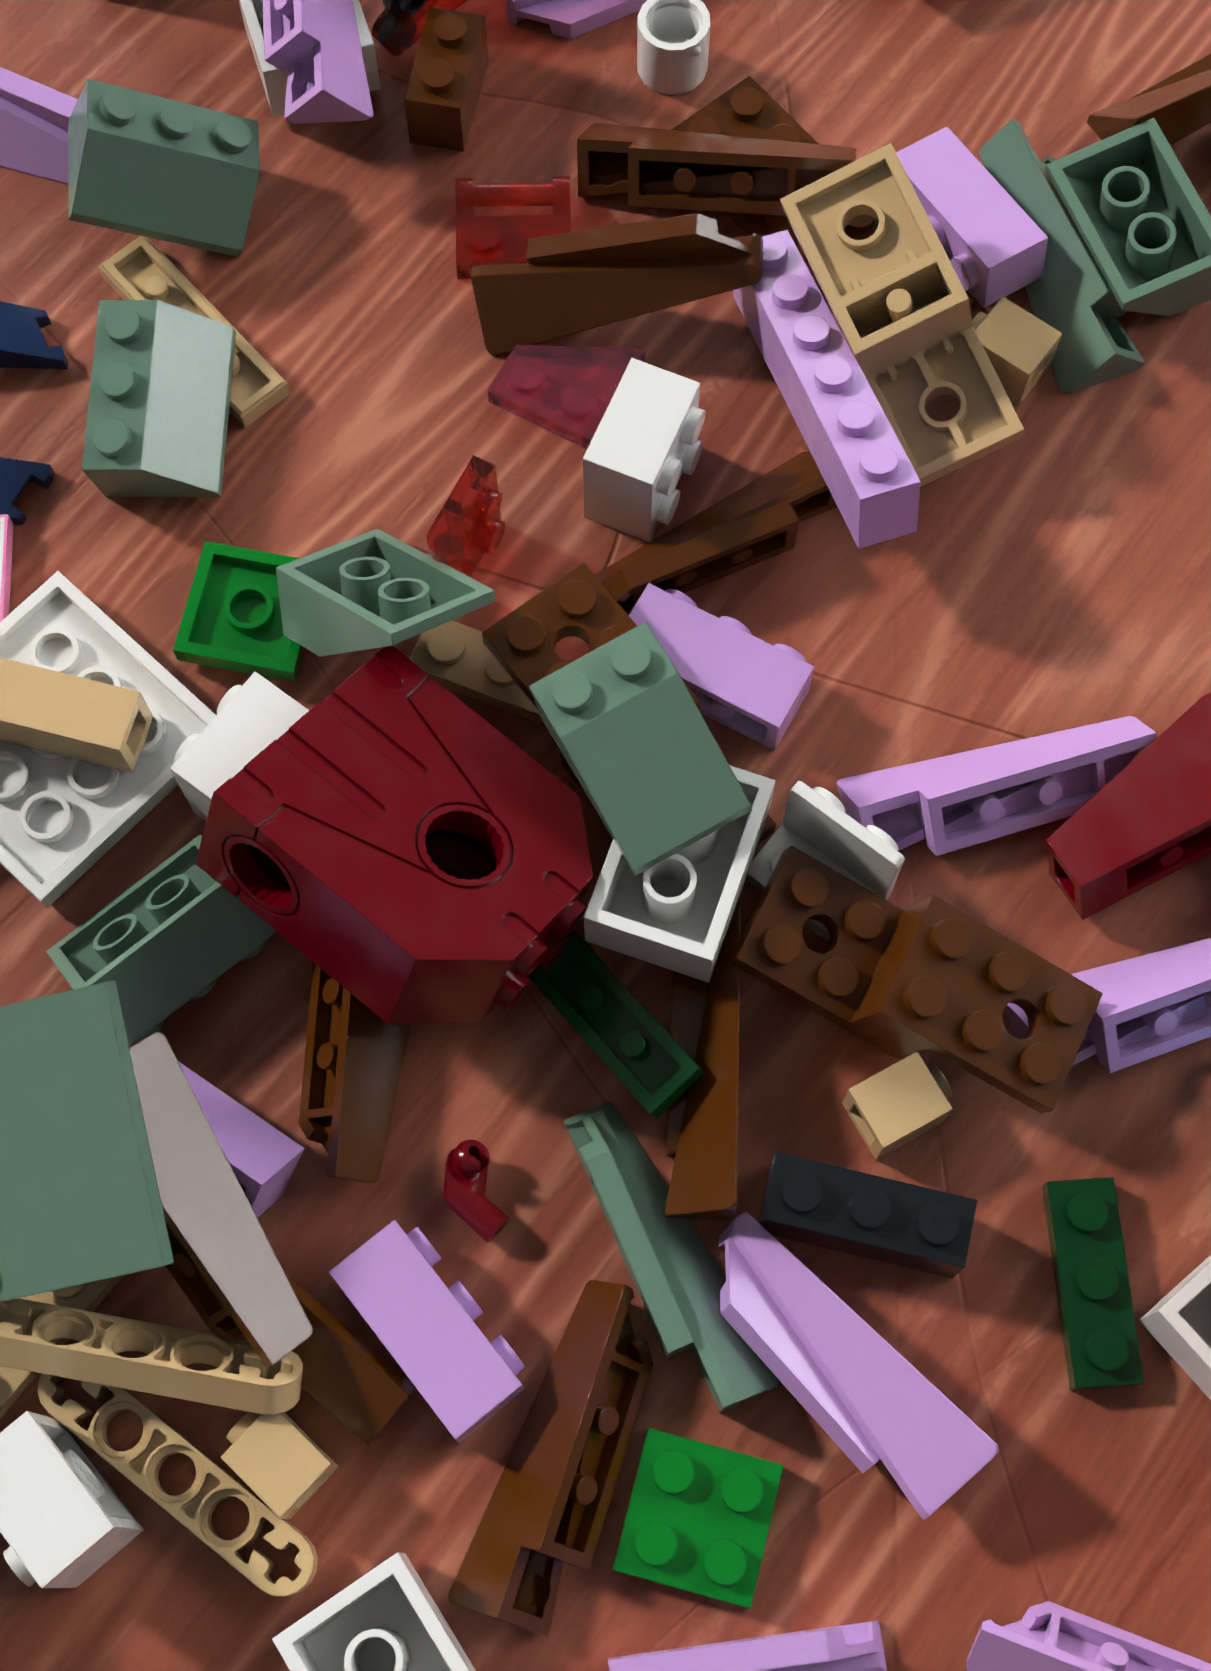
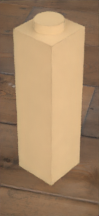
(72, 715)

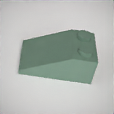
(371, 595)
(640, 748)

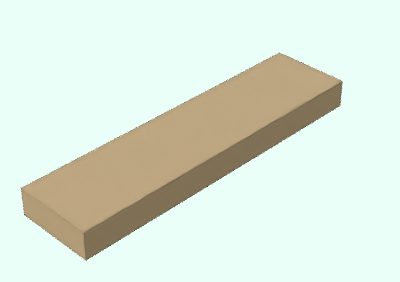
(147, 274)

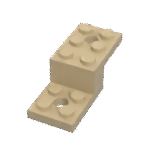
(903, 313)

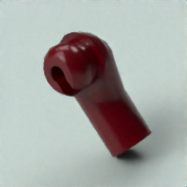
(466, 1189)

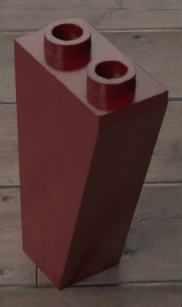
(1140, 822)

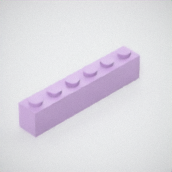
(830, 397)

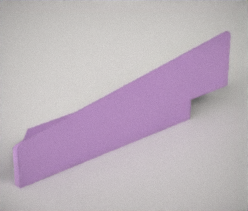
(322, 58)

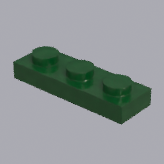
(617, 1026)
(1092, 1284)

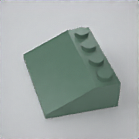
(73, 1147)

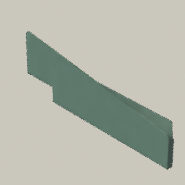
(1072, 287)
(665, 1259)

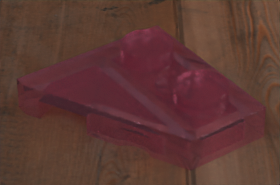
(561, 386)

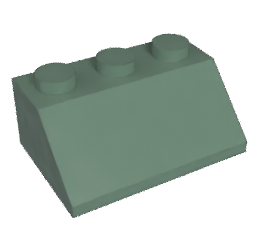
(161, 168)
(1139, 219)
(158, 401)
(162, 942)

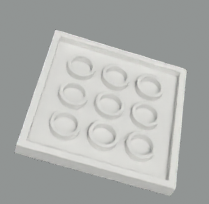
(65, 810)

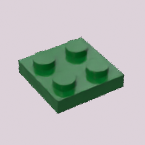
(236, 615)
(698, 1518)

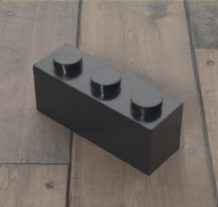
(867, 1215)

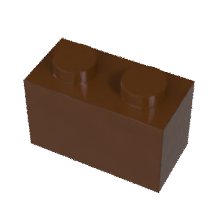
(446, 79)

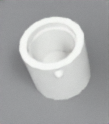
(673, 45)

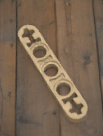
(160, 1372)
(195, 1505)

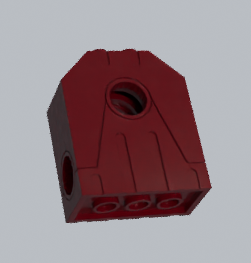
(405, 848)

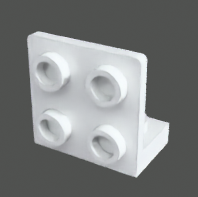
(821, 828)

